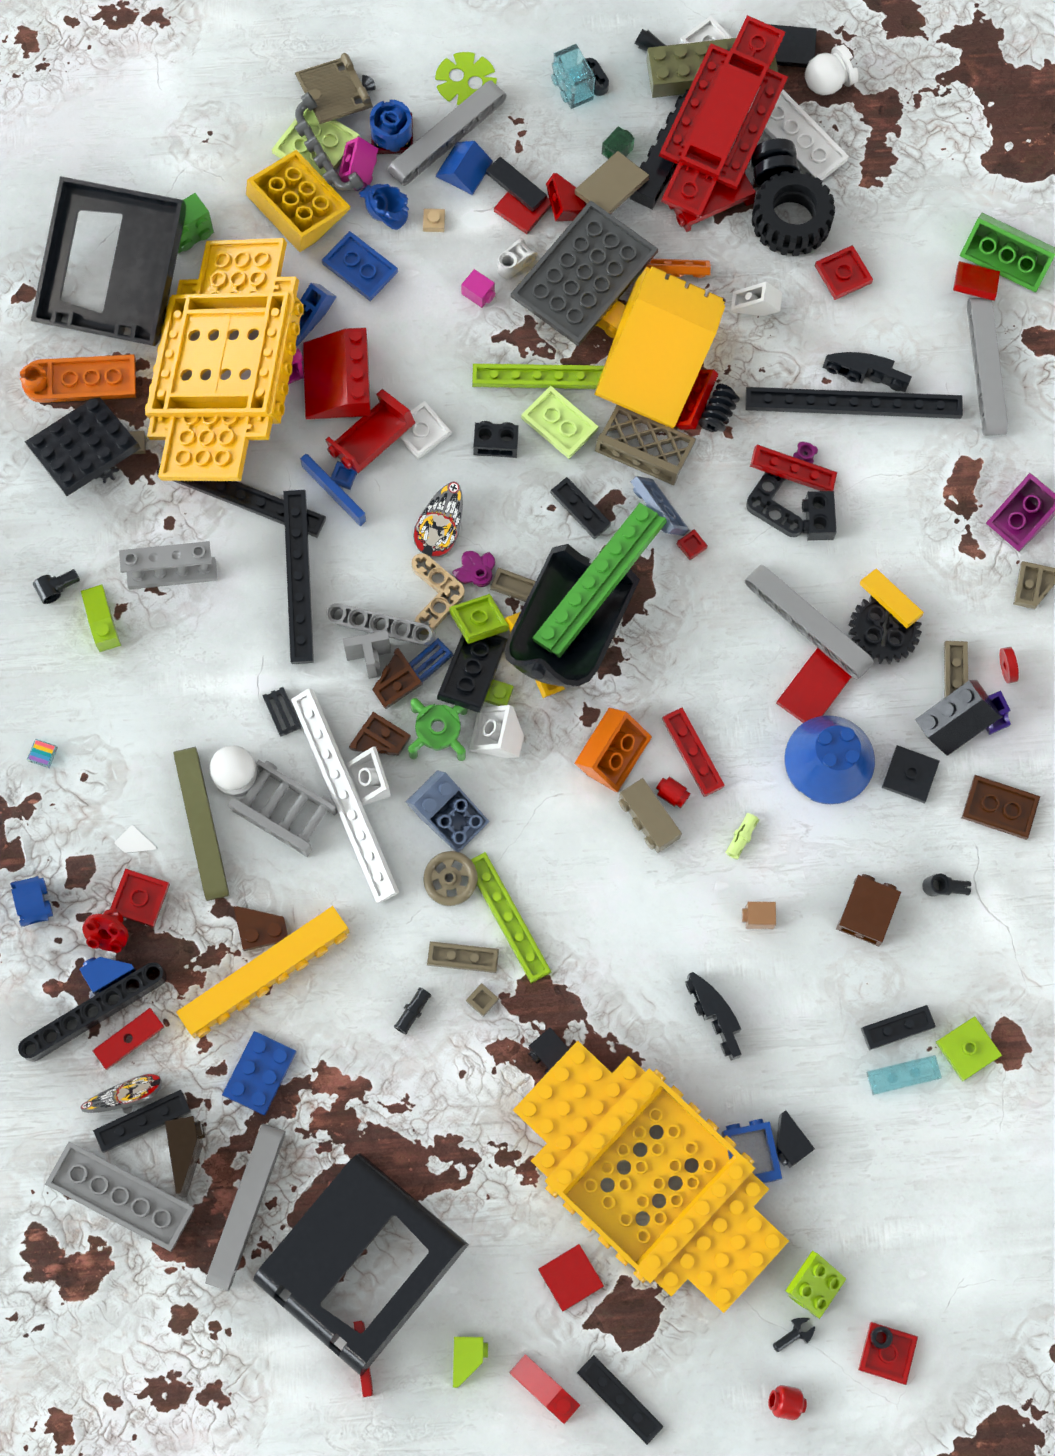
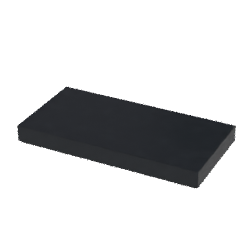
(472, 672)

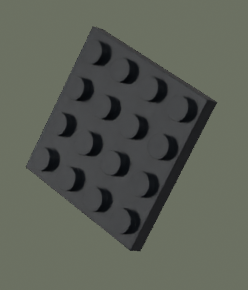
(82, 445)

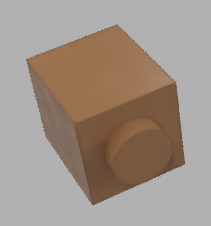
(759, 915)

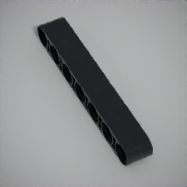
(81, 1012)

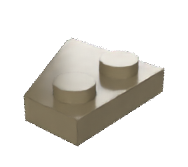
(1033, 584)

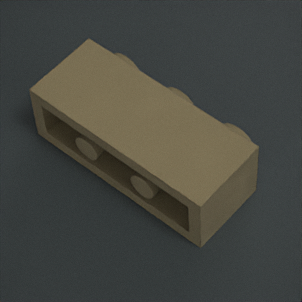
(649, 816)

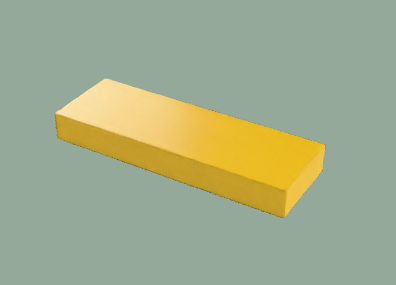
(891, 598)

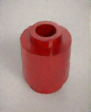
(672, 792)

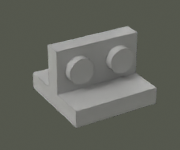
(368, 647)

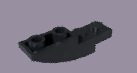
(858, 365)
(712, 1005)

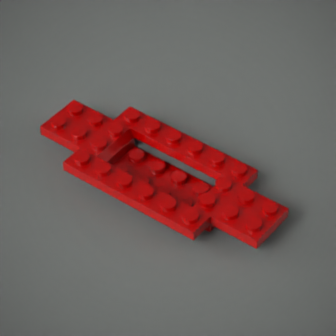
(716, 112)

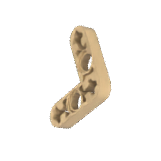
(442, 588)

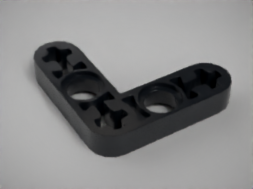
(765, 498)

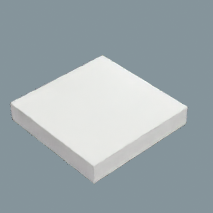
(426, 432)

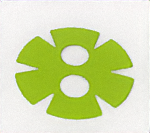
(464, 62)

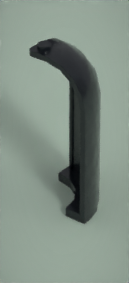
(588, 649)

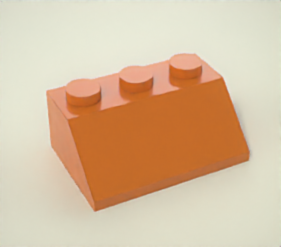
(613, 749)

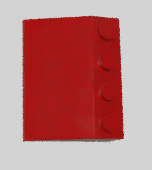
(337, 375)

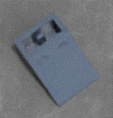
(447, 811)

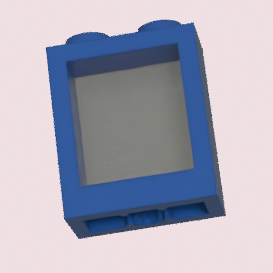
(759, 1144)

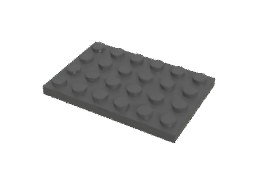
(584, 273)

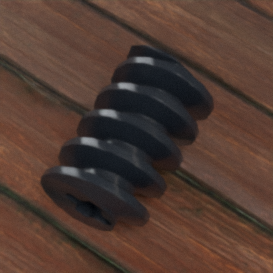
(719, 408)

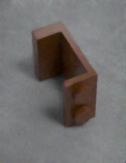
(869, 909)

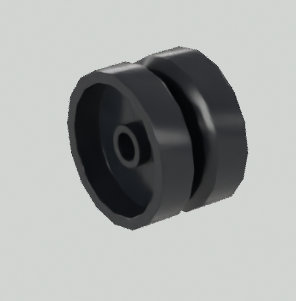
(773, 158)

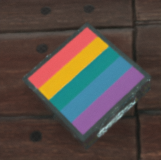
(42, 753)

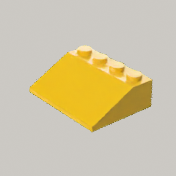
(296, 200)

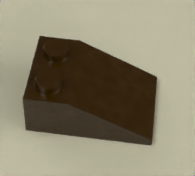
(185, 1147)

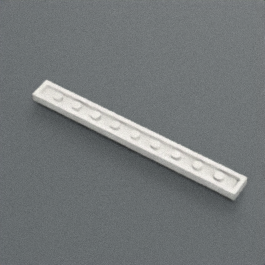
(345, 796)

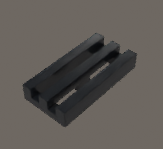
(274, 695)

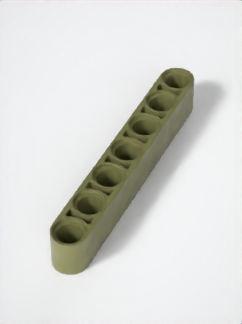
(201, 824)

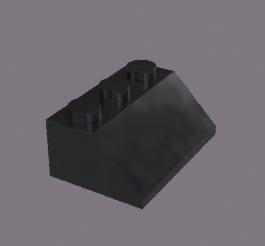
(959, 717)

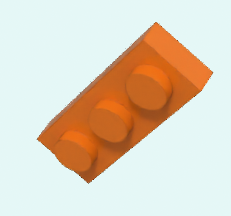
(680, 267)

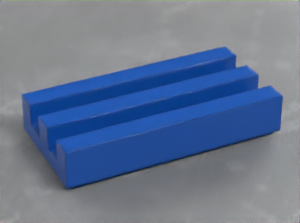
(437, 665)

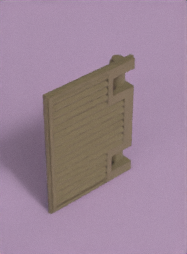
(334, 89)

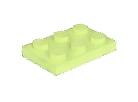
(559, 422)

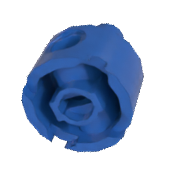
(391, 125)
(30, 900)

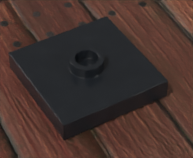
(910, 774)

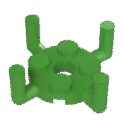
(431, 738)

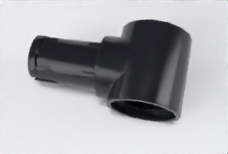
(50, 587)
(946, 885)

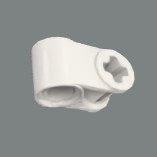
(518, 256)

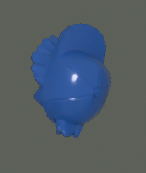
(386, 204)

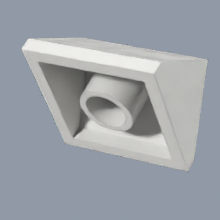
(368, 777)

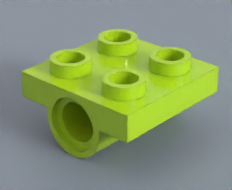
(815, 1285)

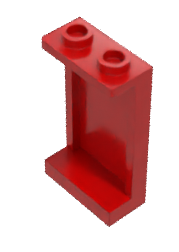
(720, 200)
(372, 433)

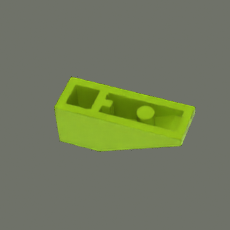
(100, 618)

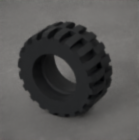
(796, 189)

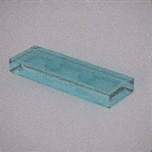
(904, 1075)

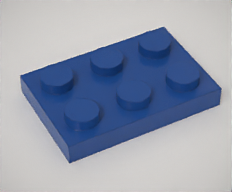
(359, 266)
(259, 1073)

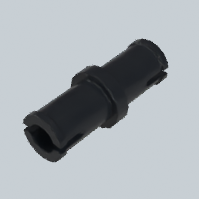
(412, 1011)

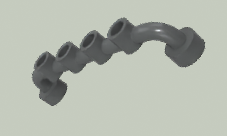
(314, 145)

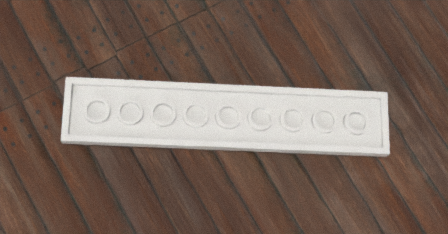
(814, 147)

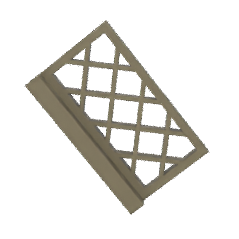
(638, 456)

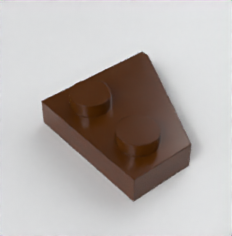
(396, 680)
(380, 734)
(259, 928)

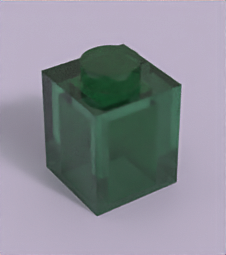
(618, 140)

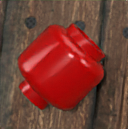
(787, 1402)

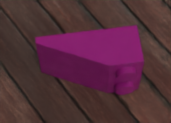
(1024, 512)

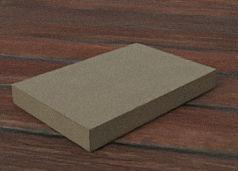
(612, 183)

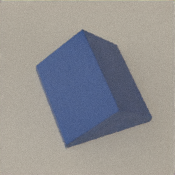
(465, 166)

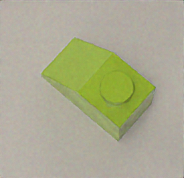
(467, 1357)

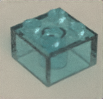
(573, 76)

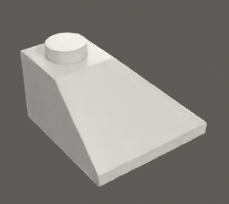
(497, 732)

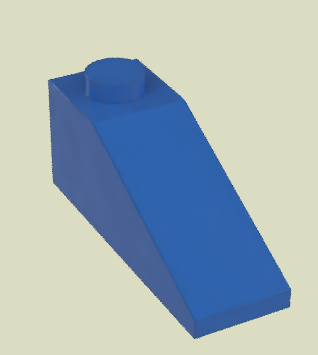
(316, 304)

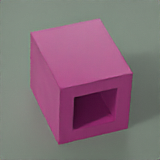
(478, 288)

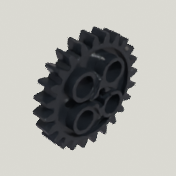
(864, 624)

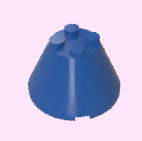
(829, 759)

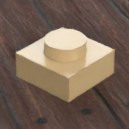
(434, 220)

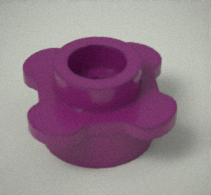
(806, 447)

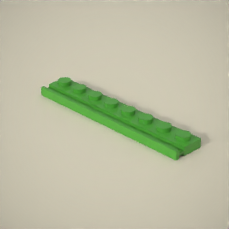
(599, 580)

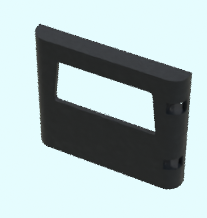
(140, 266)
(330, 1242)

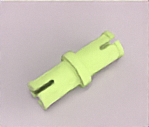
(742, 836)

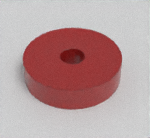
(1009, 665)

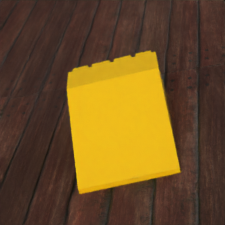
(660, 346)

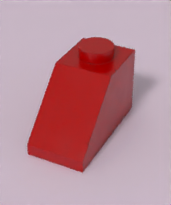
(563, 198)

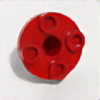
(106, 931)

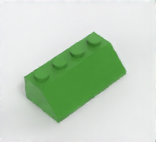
(1008, 251)

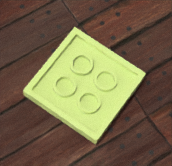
(330, 134)

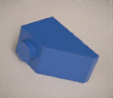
(104, 972)

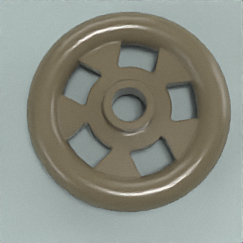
(463, 892)

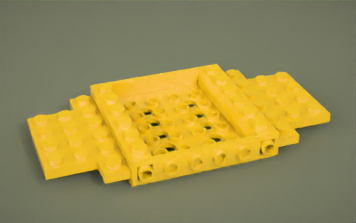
(214, 419)
(706, 1226)

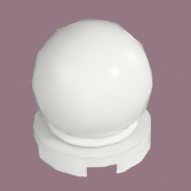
(829, 72)
(233, 770)

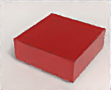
(692, 544)

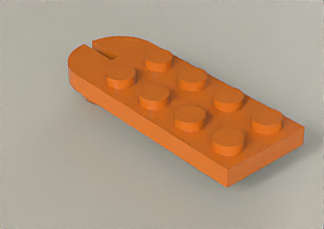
(80, 378)

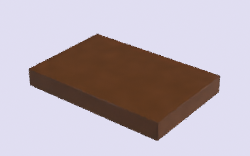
(1000, 807)

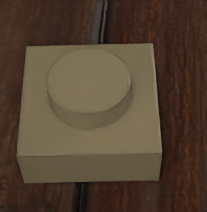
(482, 1000)

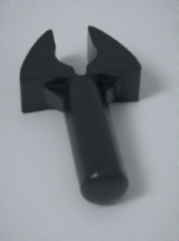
(794, 1335)

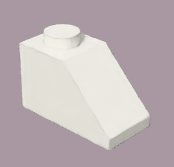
(757, 300)

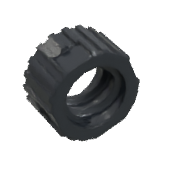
(875, 1331)

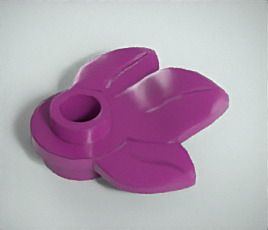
(474, 566)

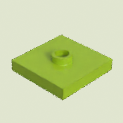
(479, 618)
(968, 1048)

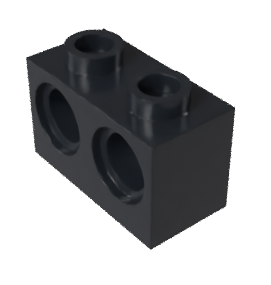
(495, 445)
(824, 516)

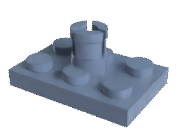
(655, 499)

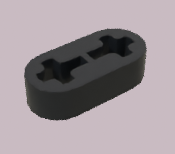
(600, 76)

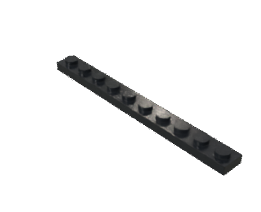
(853, 402)

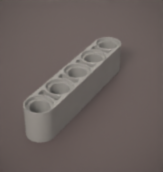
(370, 623)

